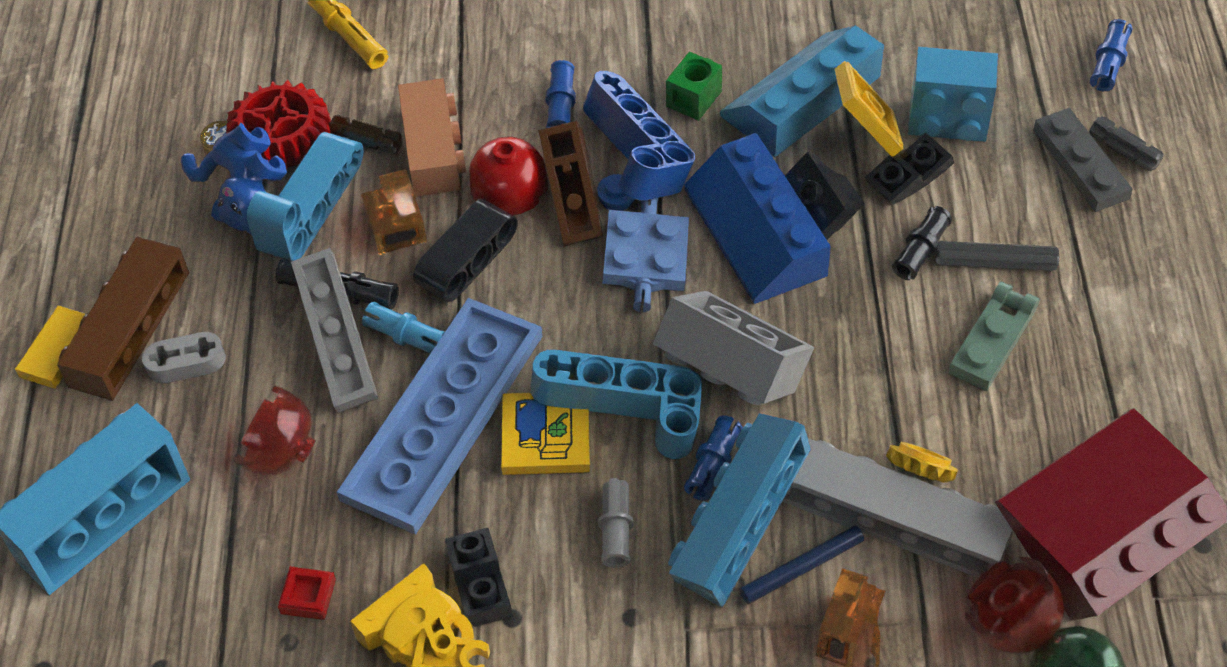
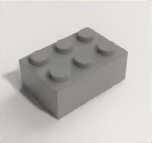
(732, 347)

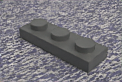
(1082, 159)

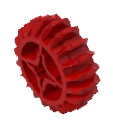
(287, 114)

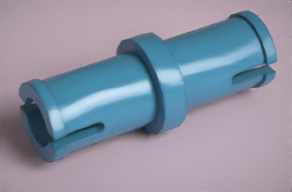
(402, 327)

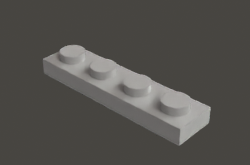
(334, 330)

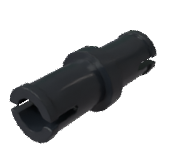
(922, 243)

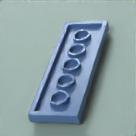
(440, 416)

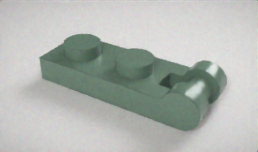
(993, 337)

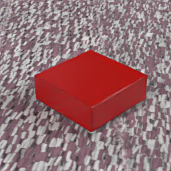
(307, 593)

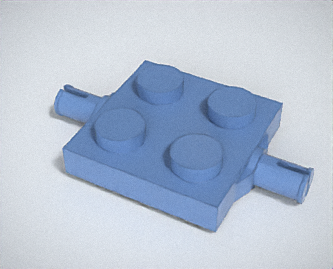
(646, 252)

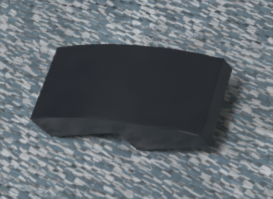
(911, 171)
(478, 577)

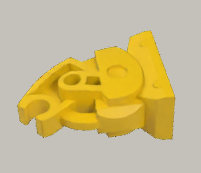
(418, 624)

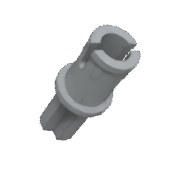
(615, 523)

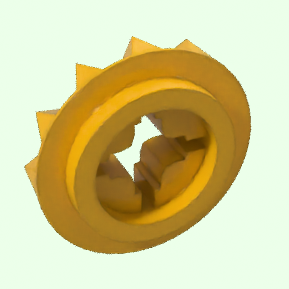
(922, 462)

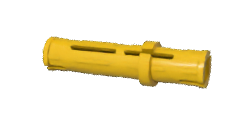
(338, 18)

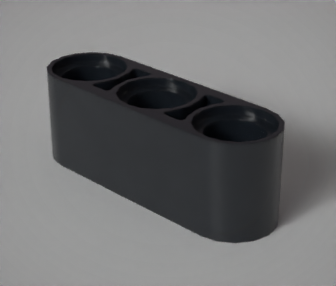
(465, 250)

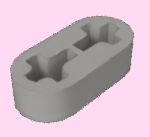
(183, 357)

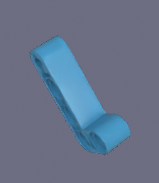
(291, 221)
(563, 378)

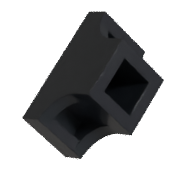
(824, 193)

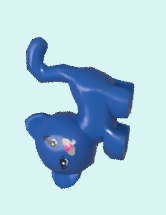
(242, 157)

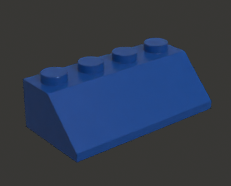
(758, 220)

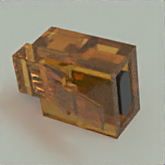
(394, 213)
(847, 617)

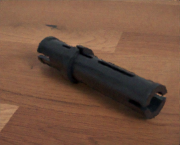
(356, 286)

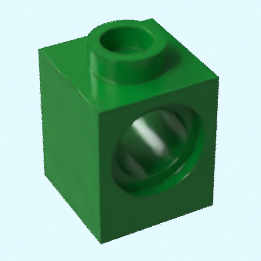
(694, 85)

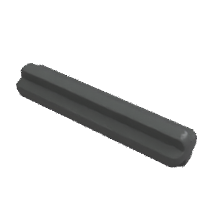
(997, 255)

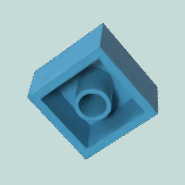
(953, 93)

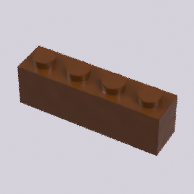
(123, 318)

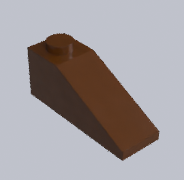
(571, 182)

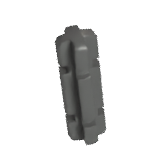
(1126, 143)

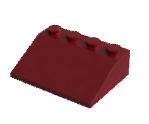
(1112, 513)

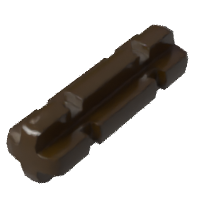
(366, 133)

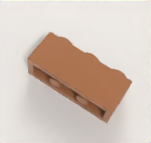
(431, 137)

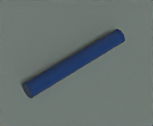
(801, 564)

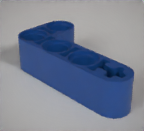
(654, 151)

